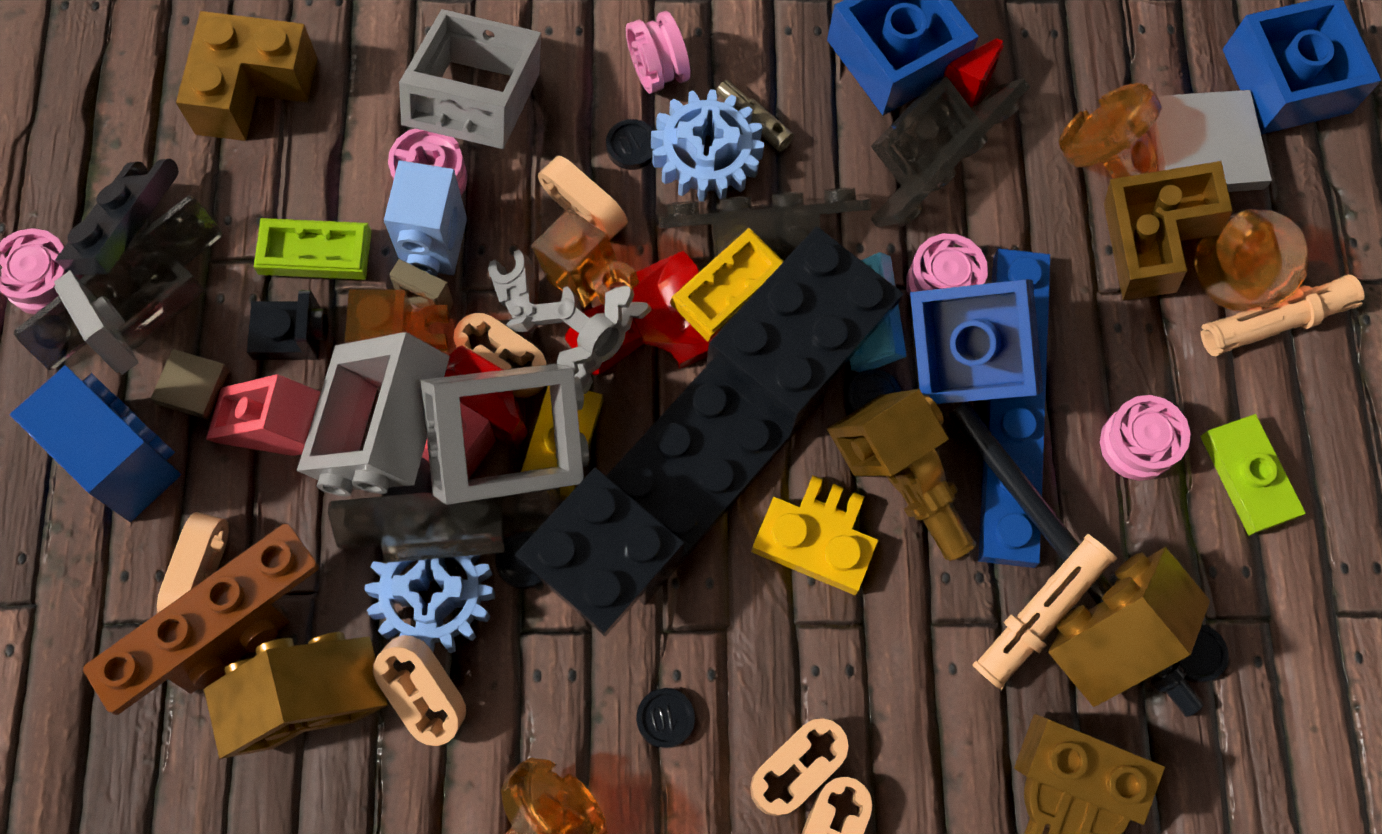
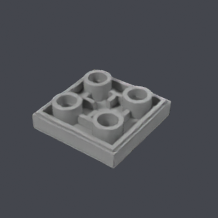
(1213, 129)

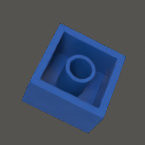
(898, 45)
(1301, 63)
(977, 342)
(98, 441)

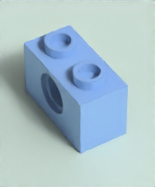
(426, 217)

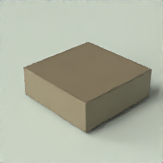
(420, 286)
(190, 384)

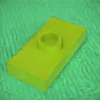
(312, 248)
(1252, 474)

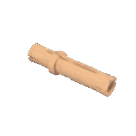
(1302, 309)
(1088, 564)

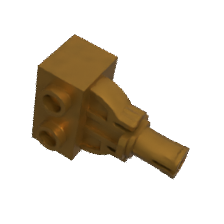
(898, 440)
(1082, 782)

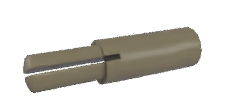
(772, 129)

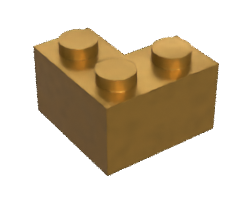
(237, 61)
(1154, 214)
(1135, 632)
(292, 692)

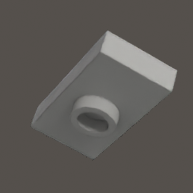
(96, 322)

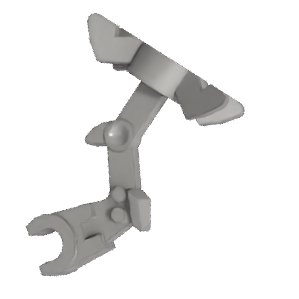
(598, 336)

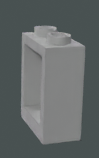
(463, 108)
(398, 422)
(446, 437)

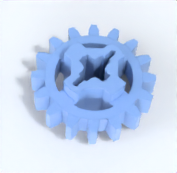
(682, 138)
(429, 619)

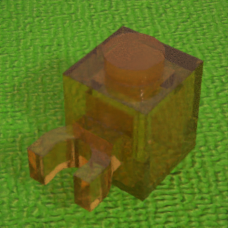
(581, 258)
(389, 312)

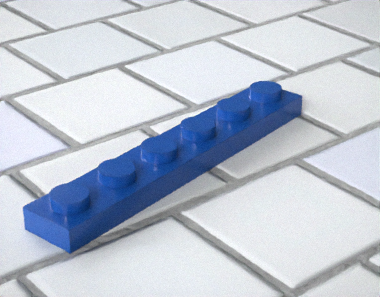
(1018, 425)

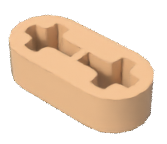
(579, 193)
(504, 340)
(194, 557)
(418, 691)
(810, 777)
(823, 812)

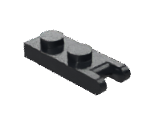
(116, 218)

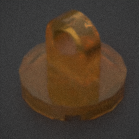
(1115, 132)
(1253, 261)
(547, 803)

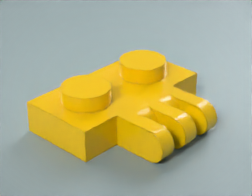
(817, 538)

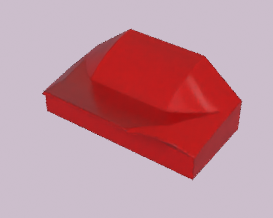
(664, 324)
(497, 407)

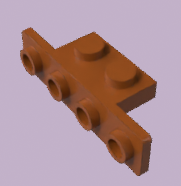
(206, 626)

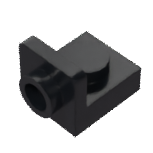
(287, 328)

